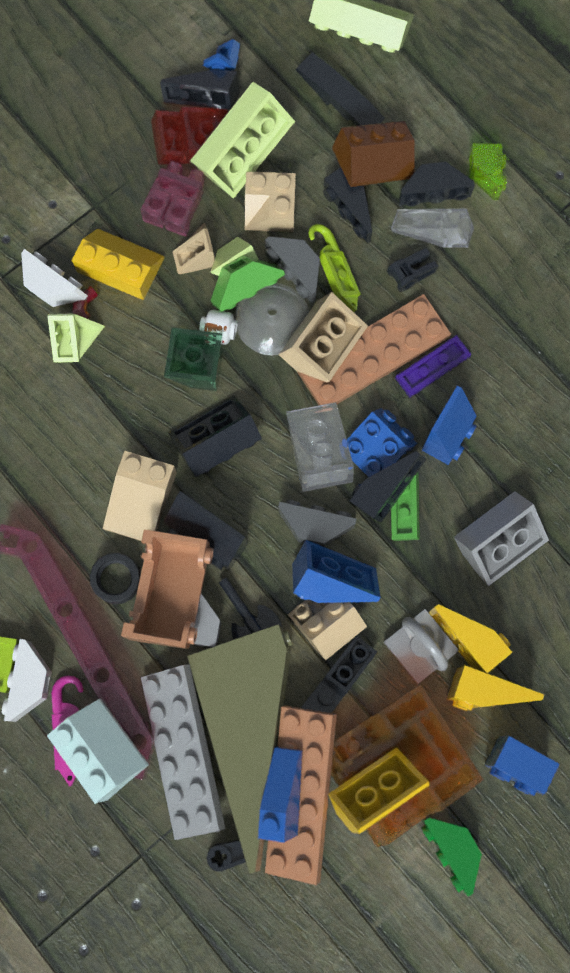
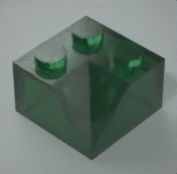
(194, 358)

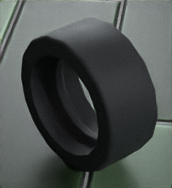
(101, 564)

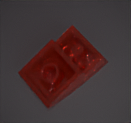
(183, 132)

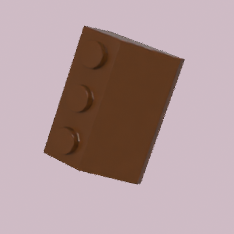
(375, 153)

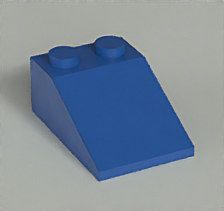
(451, 428)
(332, 577)

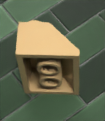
(323, 339)

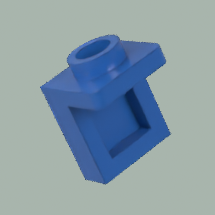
(225, 57)

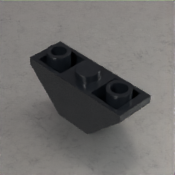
(435, 184)

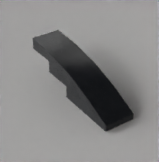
(338, 91)

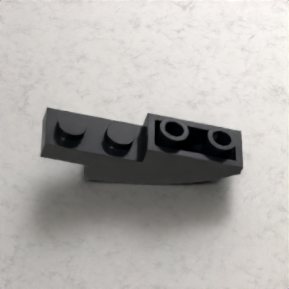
(341, 677)

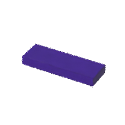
(433, 366)

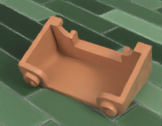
(169, 590)

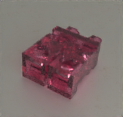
(173, 199)

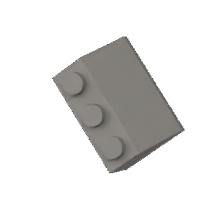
(502, 537)

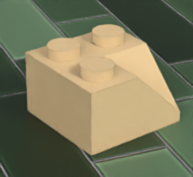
(269, 201)

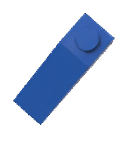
(281, 797)

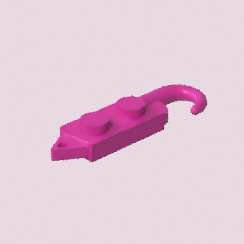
(61, 712)

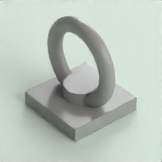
(421, 646)

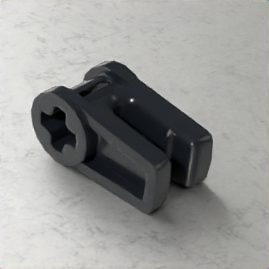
(403, 270)
(234, 855)

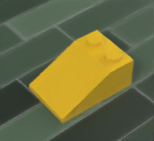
(476, 643)
(478, 689)

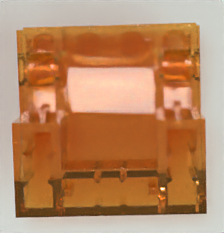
(426, 741)

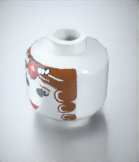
(220, 322)

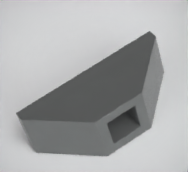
(297, 262)
(315, 523)

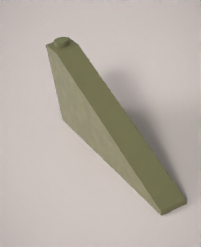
(242, 701)

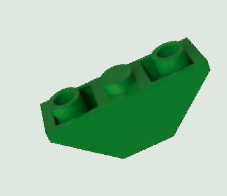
(456, 850)

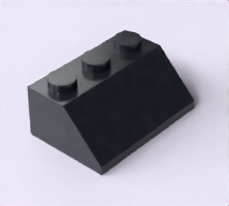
(215, 435)
(194, 521)

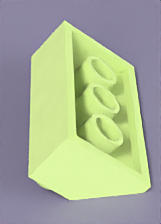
(363, 19)
(243, 139)

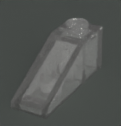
(436, 226)

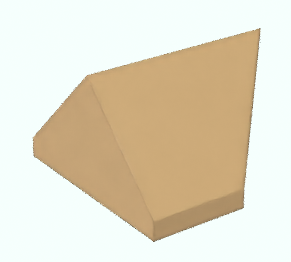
(195, 252)

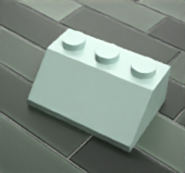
(97, 751)

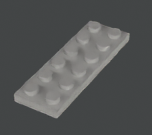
(182, 752)

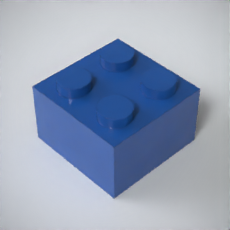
(521, 764)

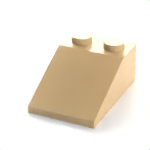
(138, 495)

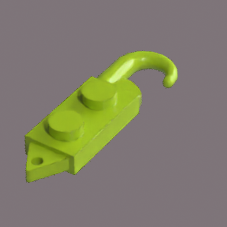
(336, 268)

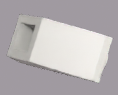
(49, 281)
(27, 682)

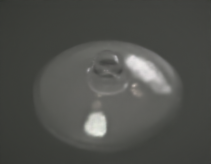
(268, 332)

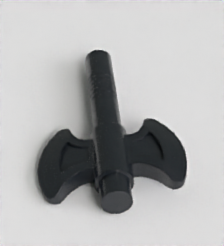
(265, 619)

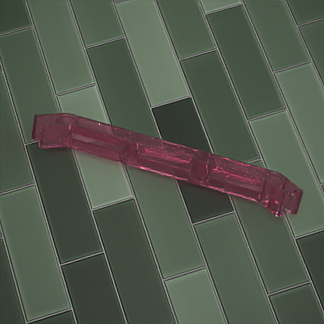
(80, 635)

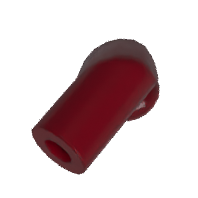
(79, 307)

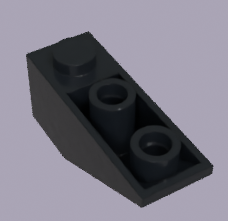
(350, 203)

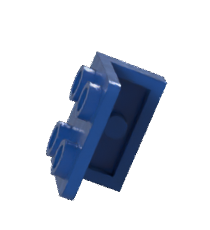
(379, 442)

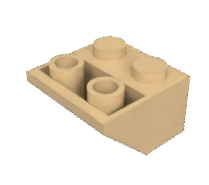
(327, 624)

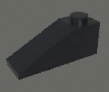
(202, 89)
(383, 489)

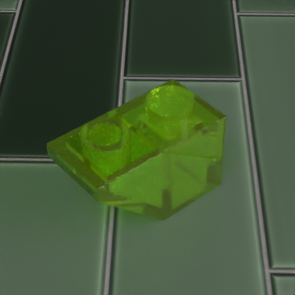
(486, 168)

